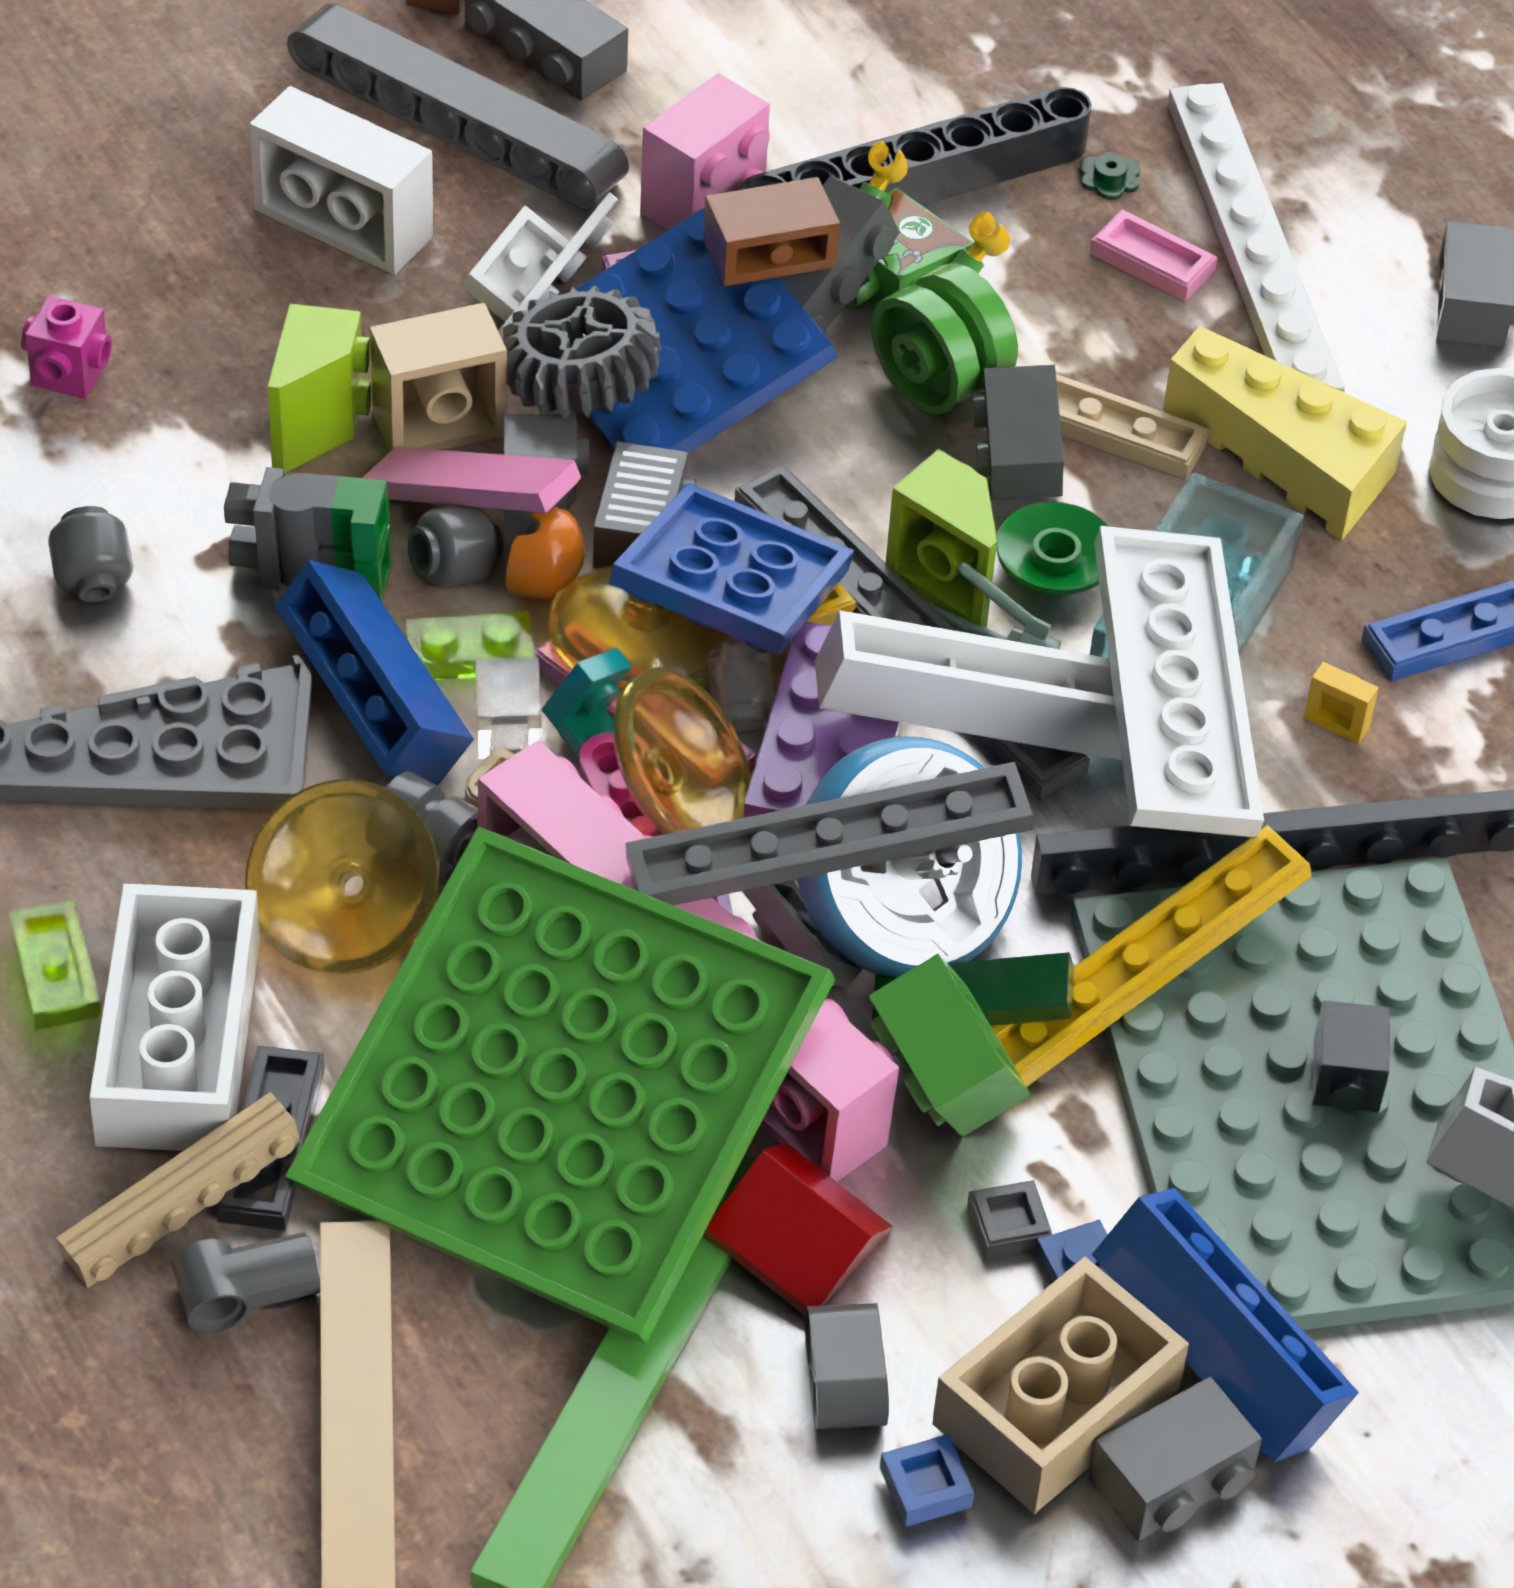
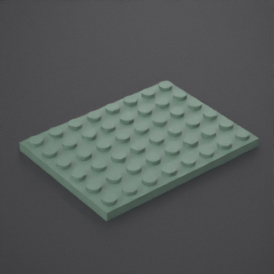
(1221, 1085)

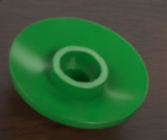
(1051, 547)

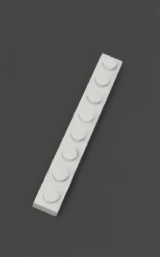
(1250, 232)

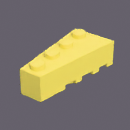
(1287, 426)

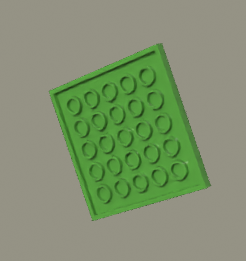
(562, 1082)

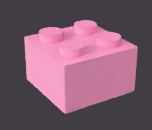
(702, 149)

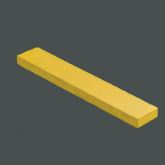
(1160, 948)

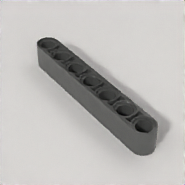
(458, 106)

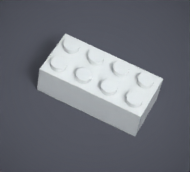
(174, 1016)

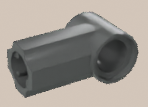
(225, 1282)

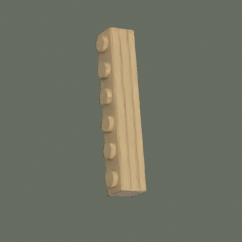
(179, 1190)

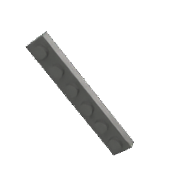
(830, 835)

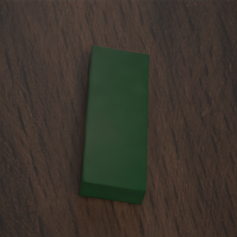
(1015, 987)

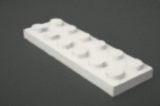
(1177, 683)

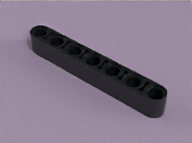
(963, 150)

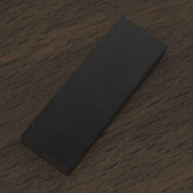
(295, 1082)

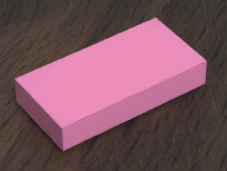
(1153, 255)

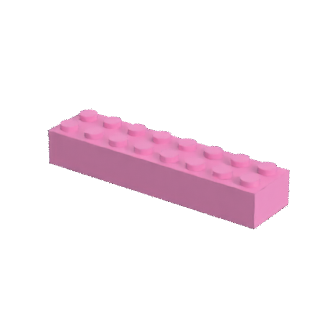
(840, 1084)

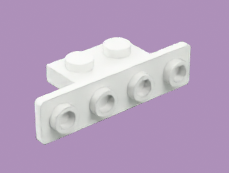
(529, 259)

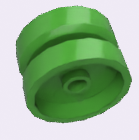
(942, 337)

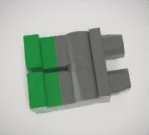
(310, 519)

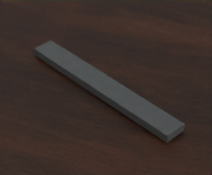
(886, 595)

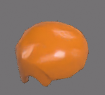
(547, 559)

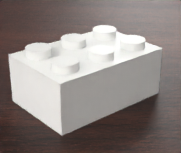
(342, 180)

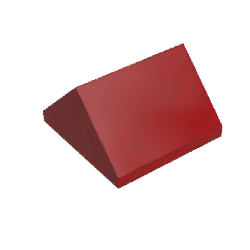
(796, 1227)

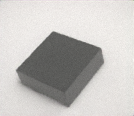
(1008, 1219)

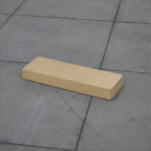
(1129, 428)

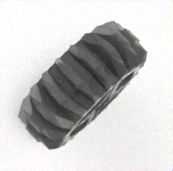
(581, 351)

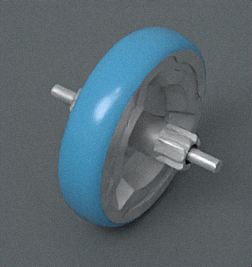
(876, 909)

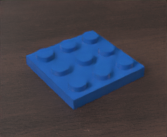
(731, 568)

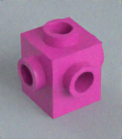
(66, 346)

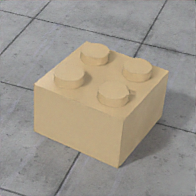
(439, 379)

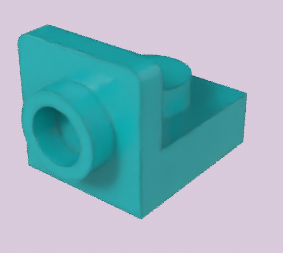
(582, 698)

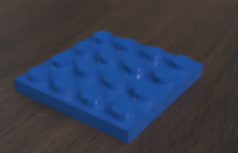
(719, 343)

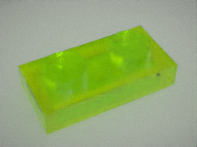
(454, 642)
(55, 964)

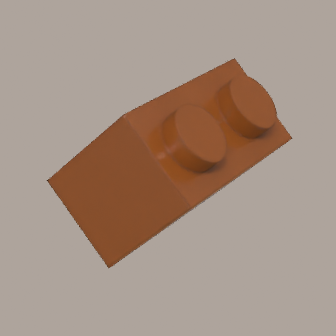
(771, 231)

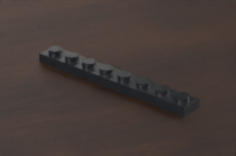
(1321, 835)

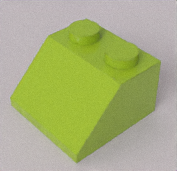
(317, 384)
(936, 523)

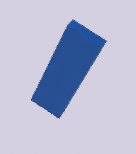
(1443, 632)

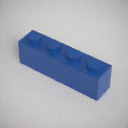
(373, 672)
(1229, 1319)

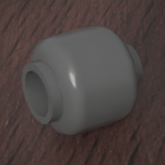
(455, 546)
(90, 553)

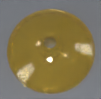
(598, 617)
(678, 753)
(312, 851)

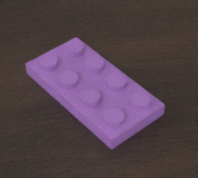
(801, 737)

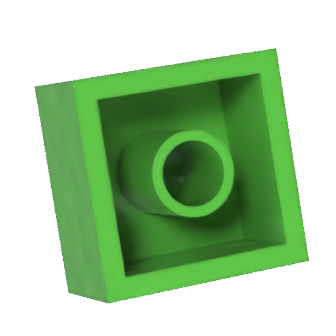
(948, 1044)

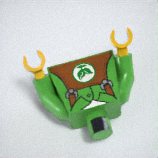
(923, 238)

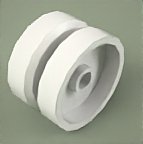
(1475, 444)

